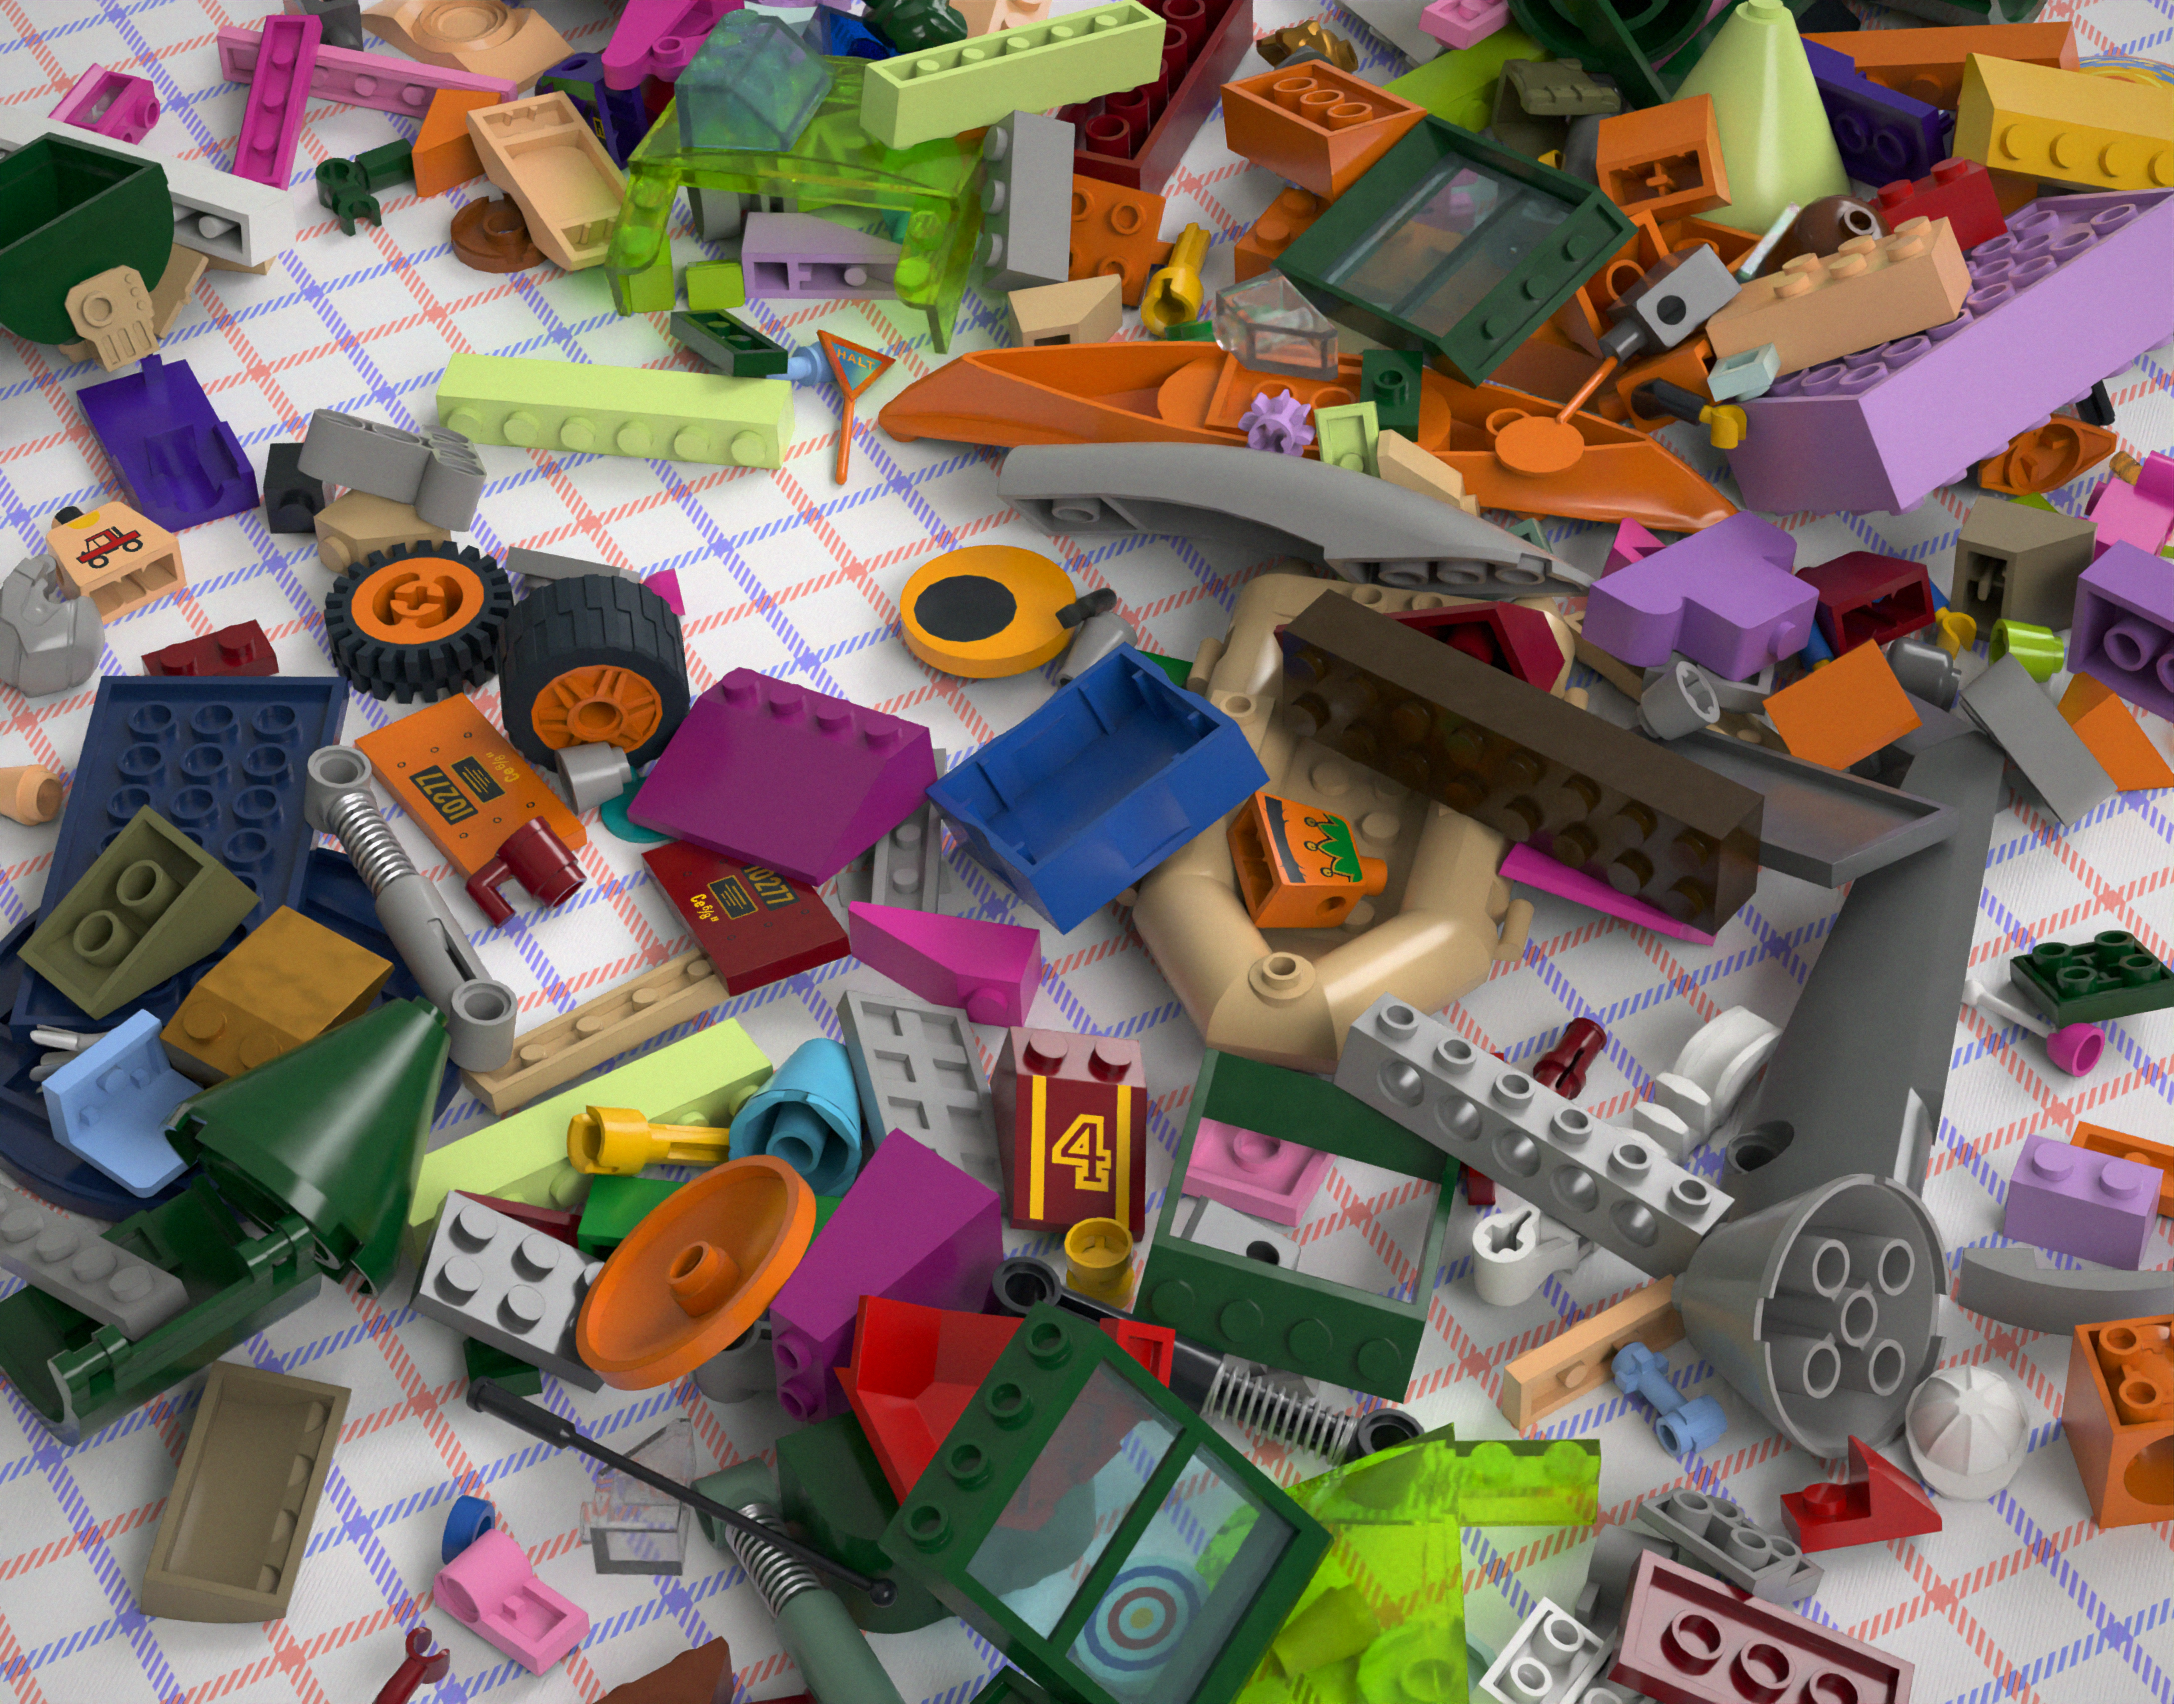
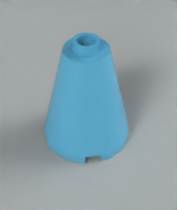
(807, 1118)

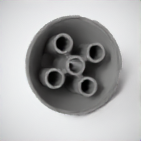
(1822, 1309)

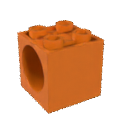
(2123, 1418)

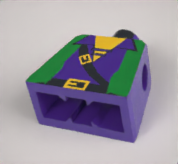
(611, 114)

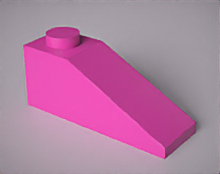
(952, 960)

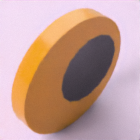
(986, 611)

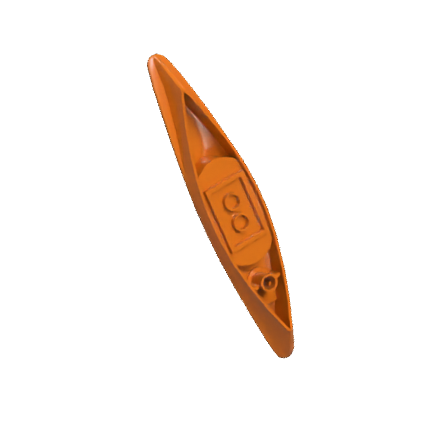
(1202, 392)

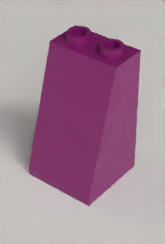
(901, 1234)

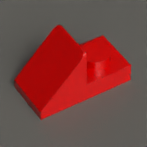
(1873, 1508)

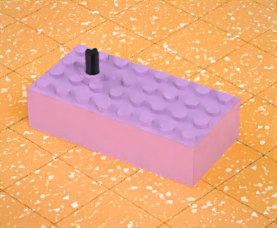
(2046, 319)

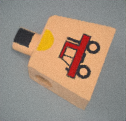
(114, 558)

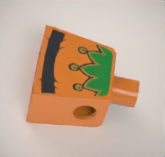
(1299, 864)

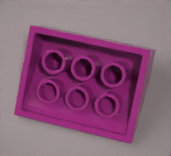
(785, 776)

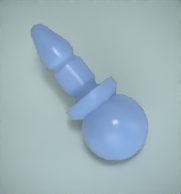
(808, 366)

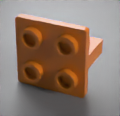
(1116, 234)

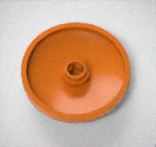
(696, 1272)

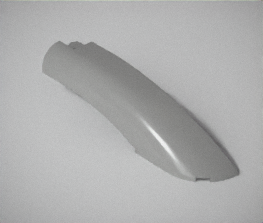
(1280, 505)

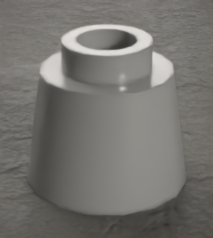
(1678, 703)
(591, 774)

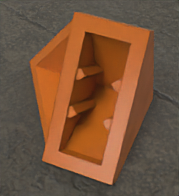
(2113, 735)

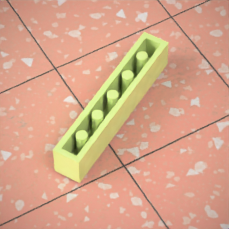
(1012, 69)
(617, 410)
(526, 1155)

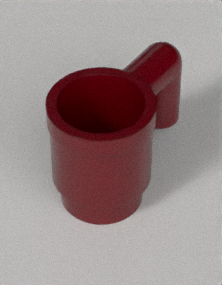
(536, 862)

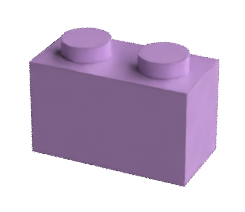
(2082, 1203)

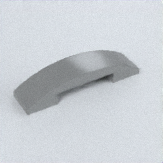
(2012, 1291)

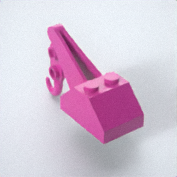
(659, 39)

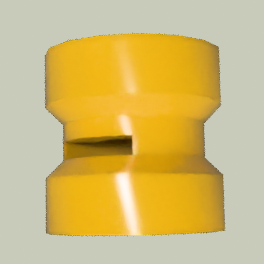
(1100, 1260)

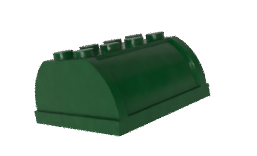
(69, 217)

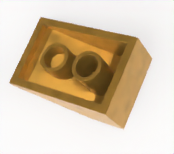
(270, 996)

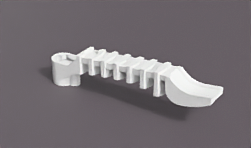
(1524, 1247)

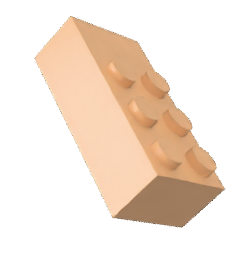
(1848, 298)

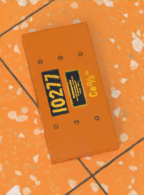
(463, 783)

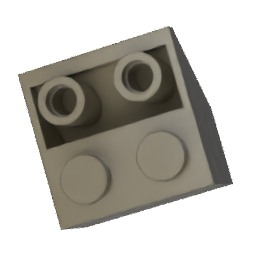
(2019, 565)

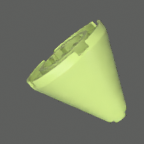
(1766, 118)

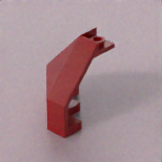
(924, 1364)

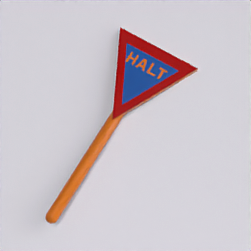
(855, 371)

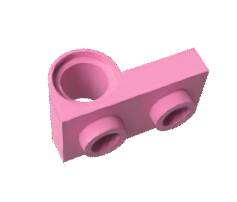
(501, 1600)

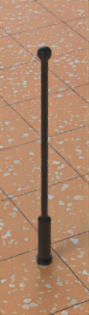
(561, 1433)

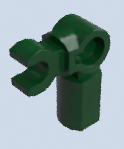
(344, 183)

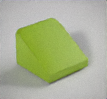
(715, 284)
(654, 288)

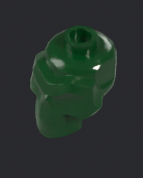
(913, 23)

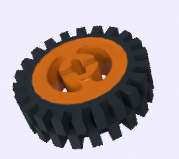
(418, 596)

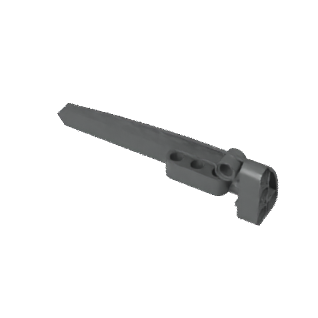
(1878, 1019)

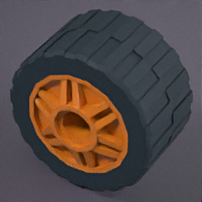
(591, 667)

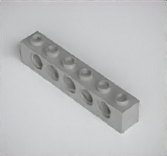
(1528, 1138)

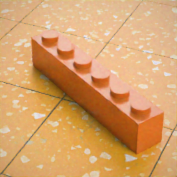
(1932, 60)

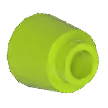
(2030, 644)

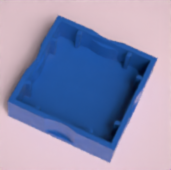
(1097, 787)

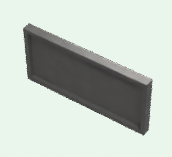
(1818, 818)

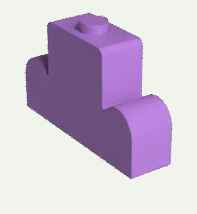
(1712, 597)

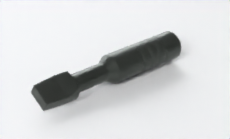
(1086, 607)

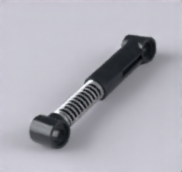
(1202, 1379)

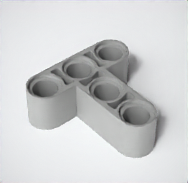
(428, 470)
(2036, 739)

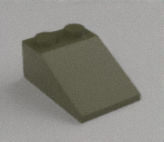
(137, 917)

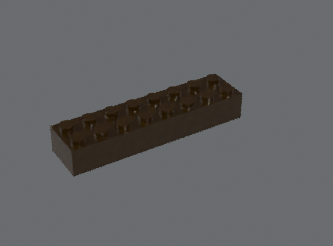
(1522, 761)

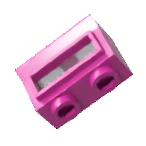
(110, 105)

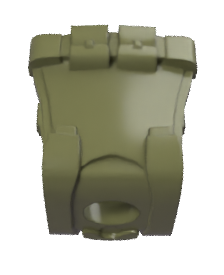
(1535, 101)

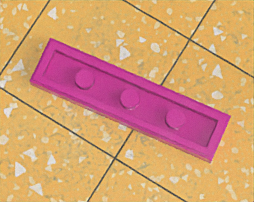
(277, 99)

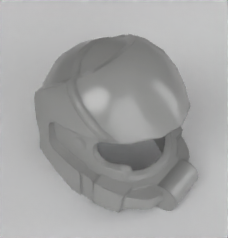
(44, 642)

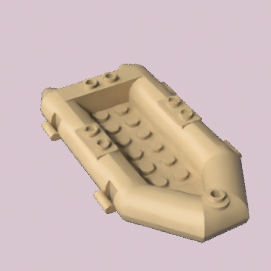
(1424, 939)

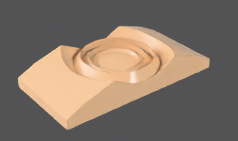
(471, 37)
(554, 173)

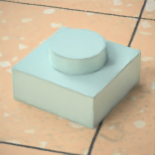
(1744, 373)

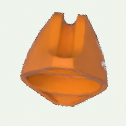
(2047, 456)

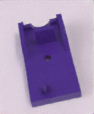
(1876, 128)
(169, 446)

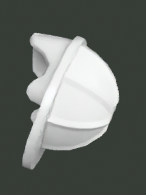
(1966, 1432)

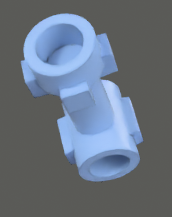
(1684, 1424)

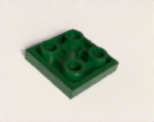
(2094, 979)

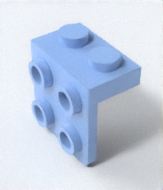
(114, 1100)

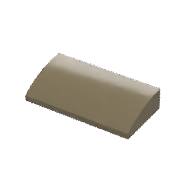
(244, 1497)

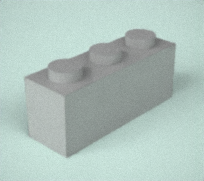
(1027, 202)

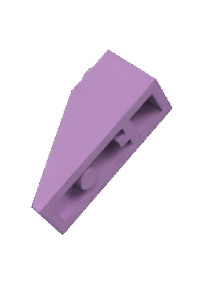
(815, 259)

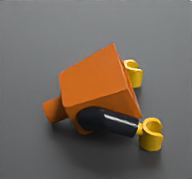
(1672, 389)

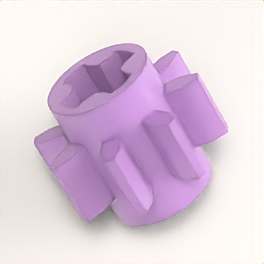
(1277, 424)

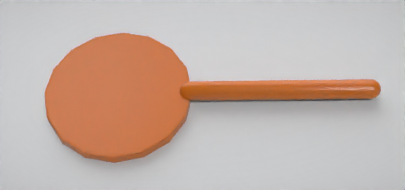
(1546, 444)

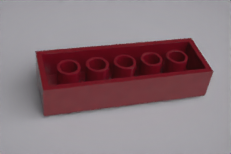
(1146, 131)

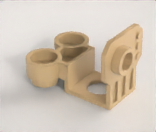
(113, 317)

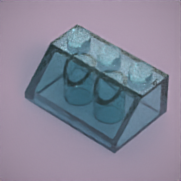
(750, 85)

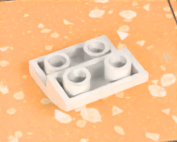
(1554, 1663)

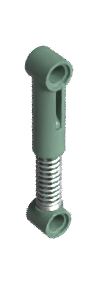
(809, 1619)

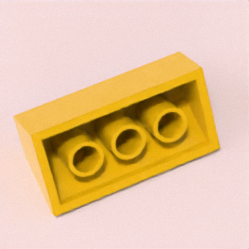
(2064, 127)

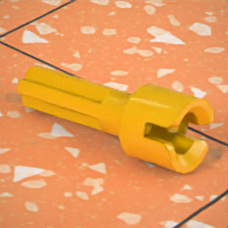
(1176, 291)
(623, 1141)

